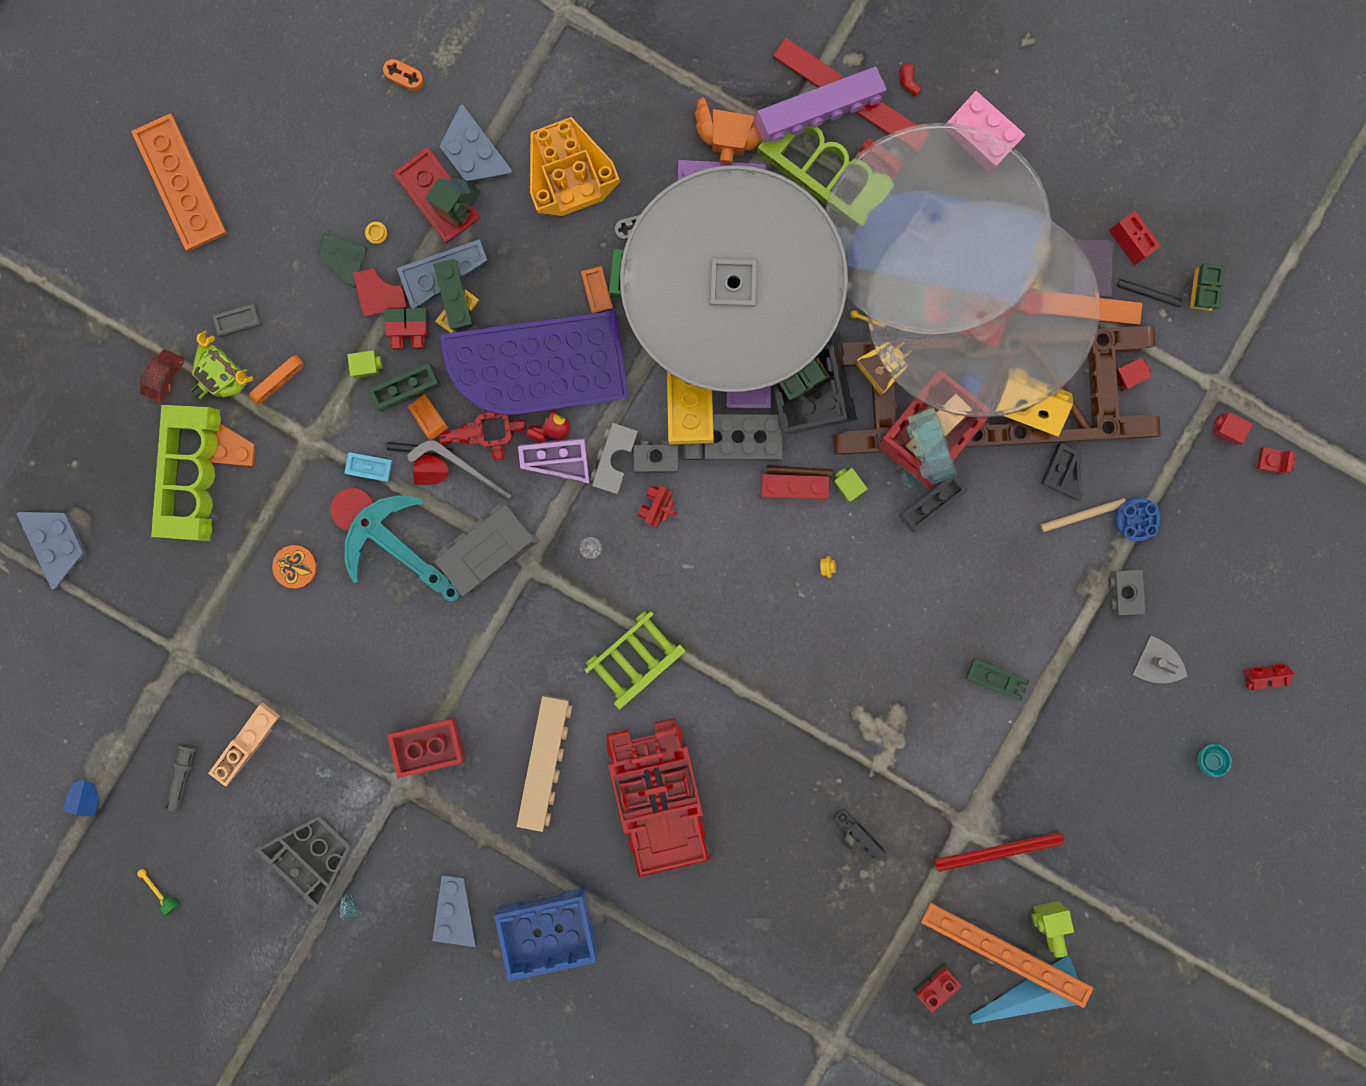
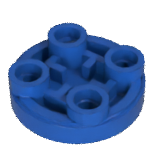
(1138, 519)

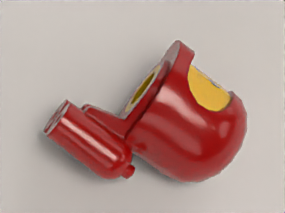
(554, 427)

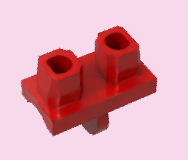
(660, 508)

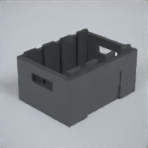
(486, 549)

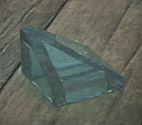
(348, 907)

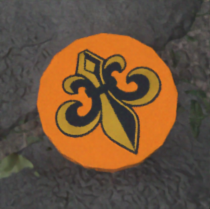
(294, 566)

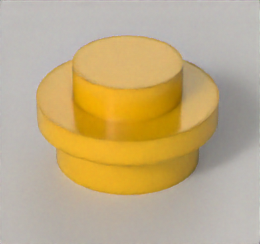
(376, 232)
(828, 566)

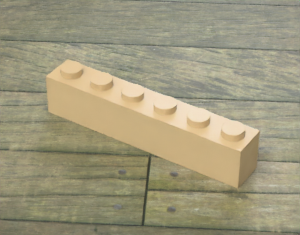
(543, 763)

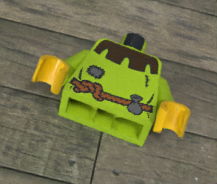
(216, 371)

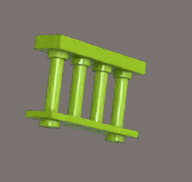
(656, 667)

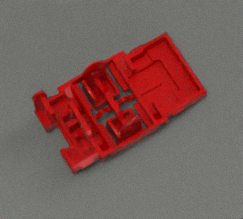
(667, 835)

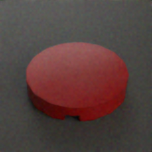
(348, 505)

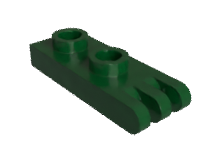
(996, 678)

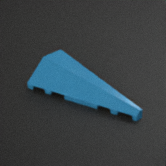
(1025, 998)

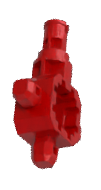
(474, 433)

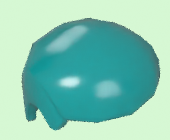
(1214, 760)

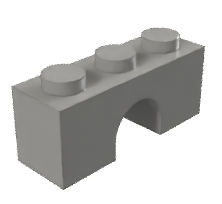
(618, 439)

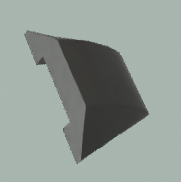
(307, 858)

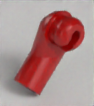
(906, 79)

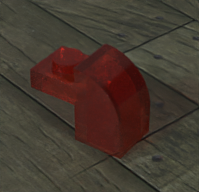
(158, 374)

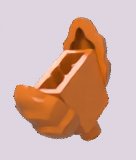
(726, 131)

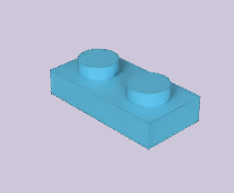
(368, 467)

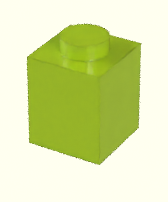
(364, 364)
(849, 484)

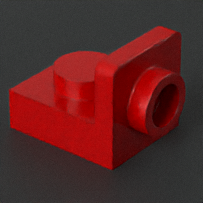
(1276, 460)

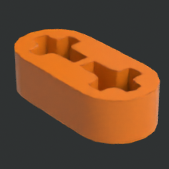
(404, 70)

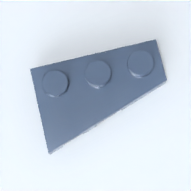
(453, 913)

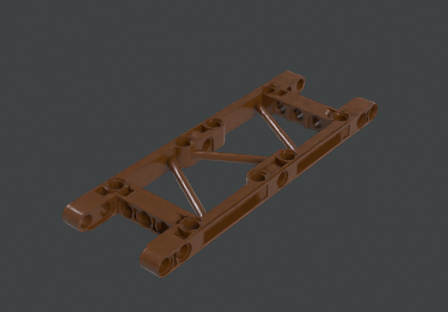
(1102, 391)

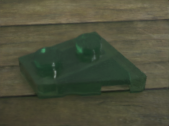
(342, 257)

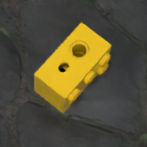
(1047, 415)

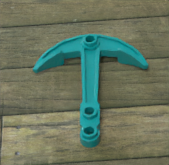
(386, 539)

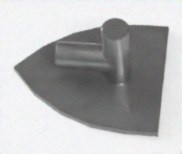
(1159, 663)

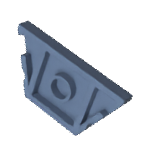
(472, 150)
(53, 543)

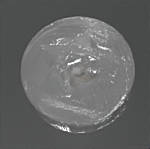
(590, 547)

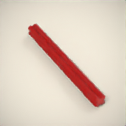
(999, 851)

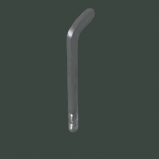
(441, 450)

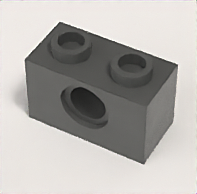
(642, 460)
(1135, 601)

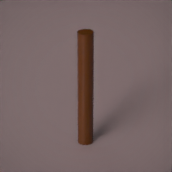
(799, 471)

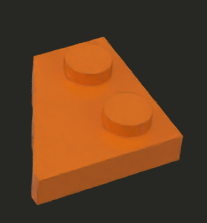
(233, 448)

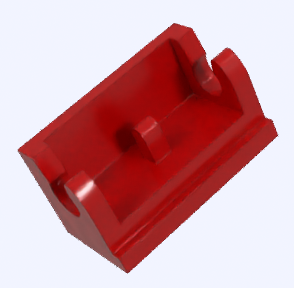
(1134, 238)

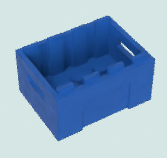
(553, 950)

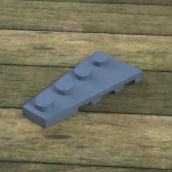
(420, 277)

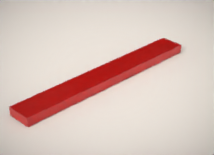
(820, 75)

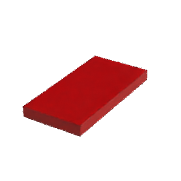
(418, 178)

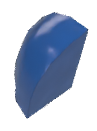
(81, 799)

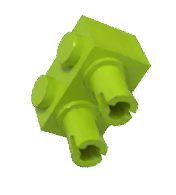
(1054, 922)

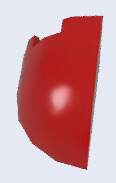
(429, 470)

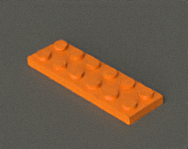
(179, 182)

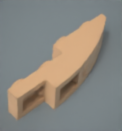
(244, 745)

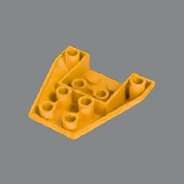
(568, 169)

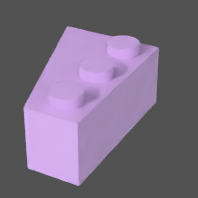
(557, 457)

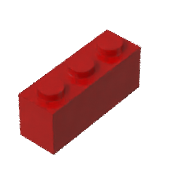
(794, 487)

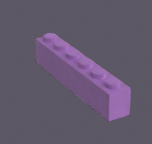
(820, 105)

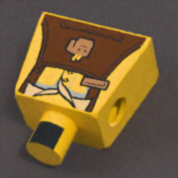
(875, 371)

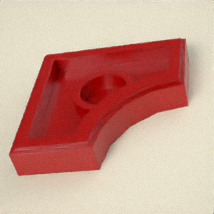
(376, 293)

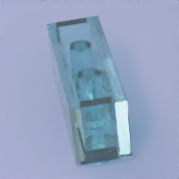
(931, 446)

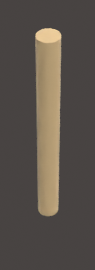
(1081, 515)

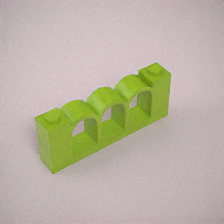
(774, 155)
(172, 420)

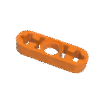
(276, 379)

